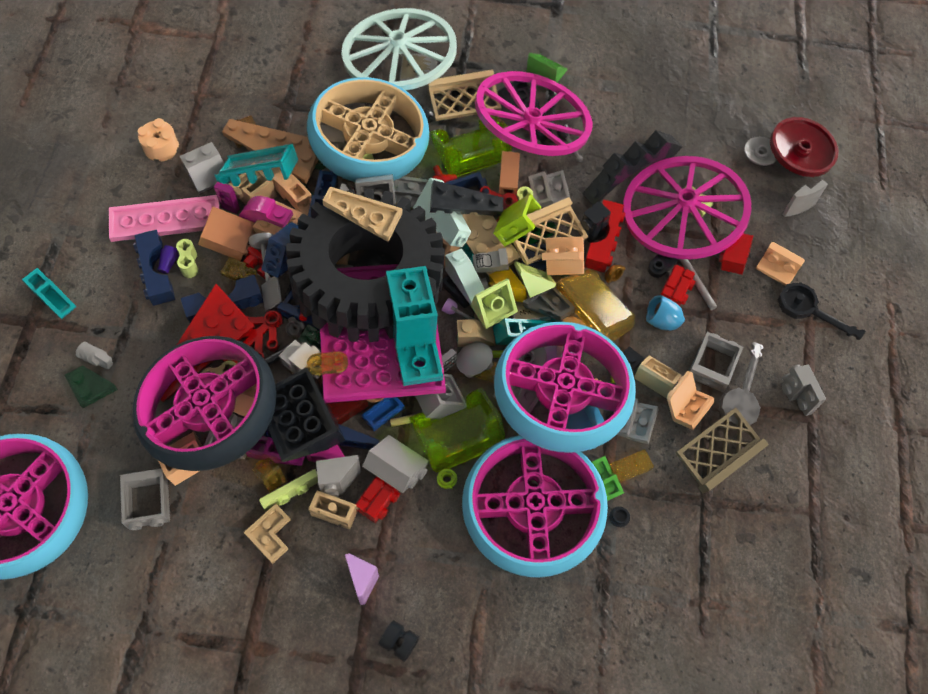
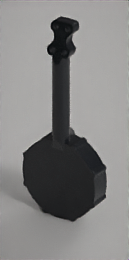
(801, 301)

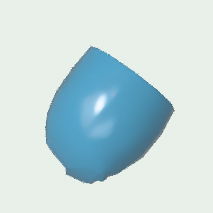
(668, 316)

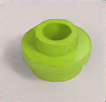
(447, 473)

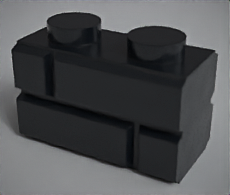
(595, 221)

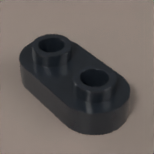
(665, 264)

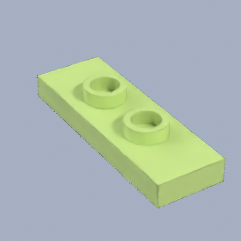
(296, 487)

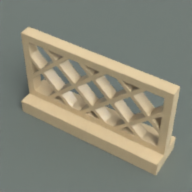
(457, 83)
(542, 216)

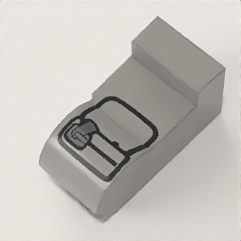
(491, 261)

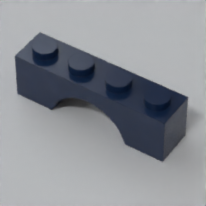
(158, 286)
(244, 295)

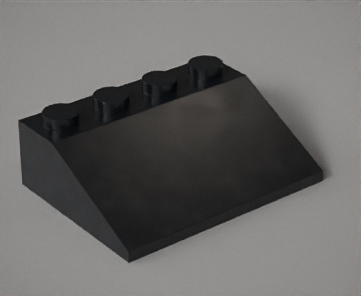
(302, 418)

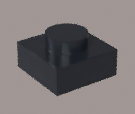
(633, 358)

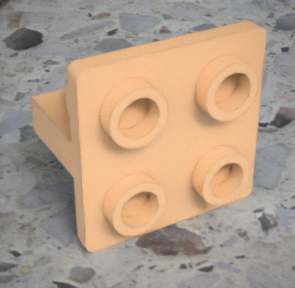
(564, 255)
(780, 264)

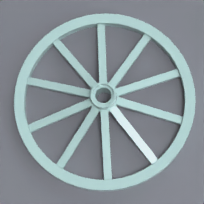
(398, 43)

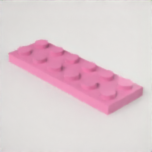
(165, 216)

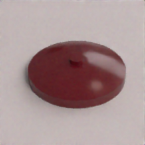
(804, 147)

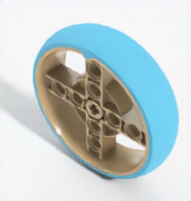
(368, 129)

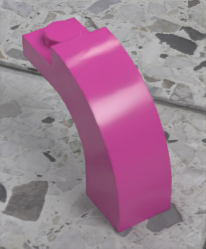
(267, 210)

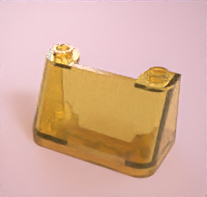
(596, 304)

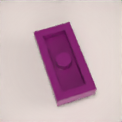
(227, 197)

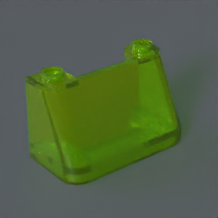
(470, 150)
(460, 434)

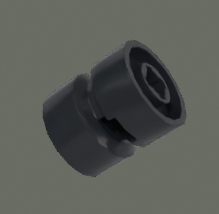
(393, 635)

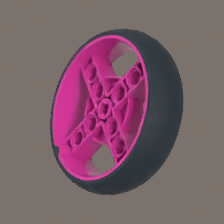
(202, 398)

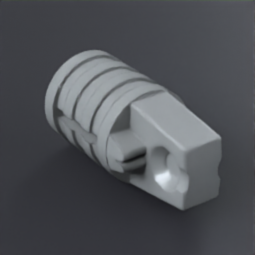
(93, 355)

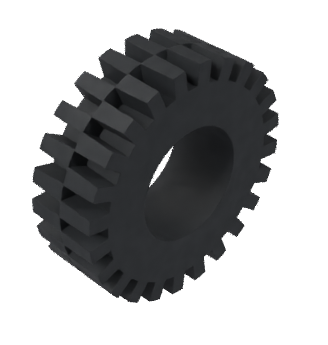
(351, 301)

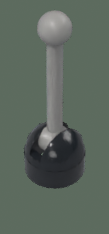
(563, 135)

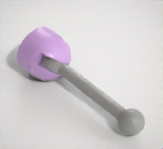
(451, 307)

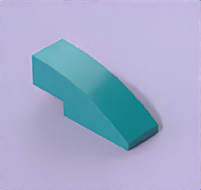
(49, 293)

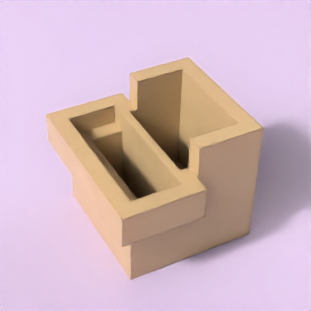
(261, 187)

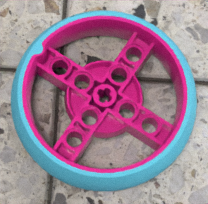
(575, 339)
(52, 539)
(539, 563)

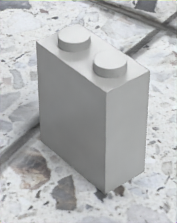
(396, 464)

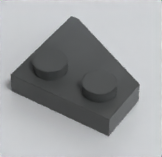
(551, 304)

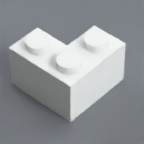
(296, 356)

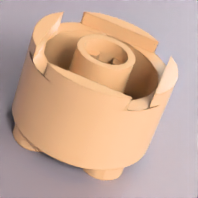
(158, 140)

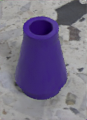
(167, 258)

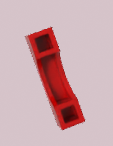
(599, 252)

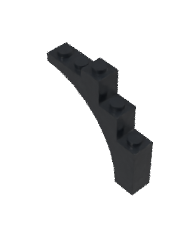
(619, 166)

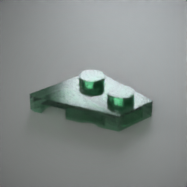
(88, 386)

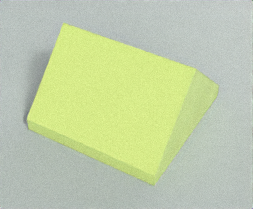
(533, 279)
(494, 304)

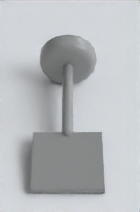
(270, 288)

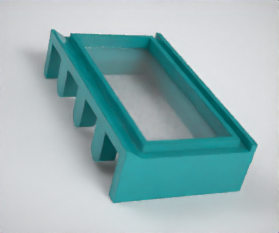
(252, 161)

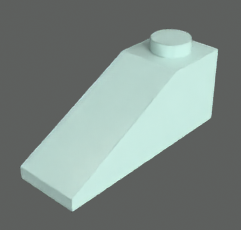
(463, 274)

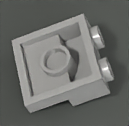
(803, 386)

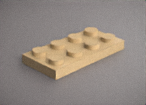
(482, 237)

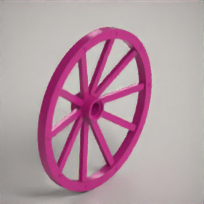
(531, 117)
(686, 202)

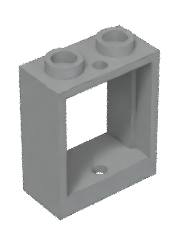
(711, 377)
(142, 479)

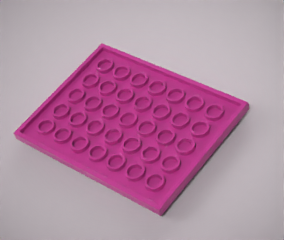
(372, 366)

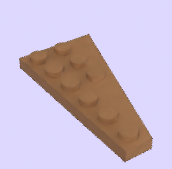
(260, 137)

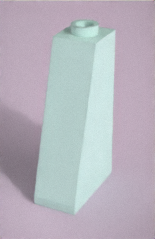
(452, 226)

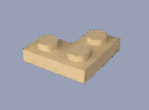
(264, 531)

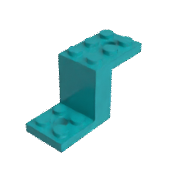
(414, 325)

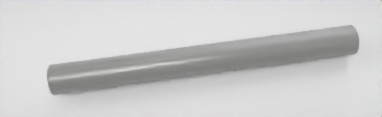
(700, 286)

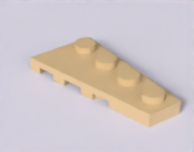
(368, 213)

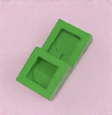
(609, 479)

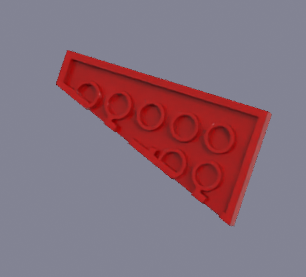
(215, 318)

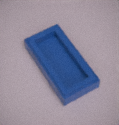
(382, 412)

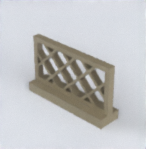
(728, 466)

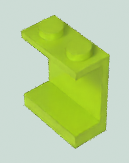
(514, 220)

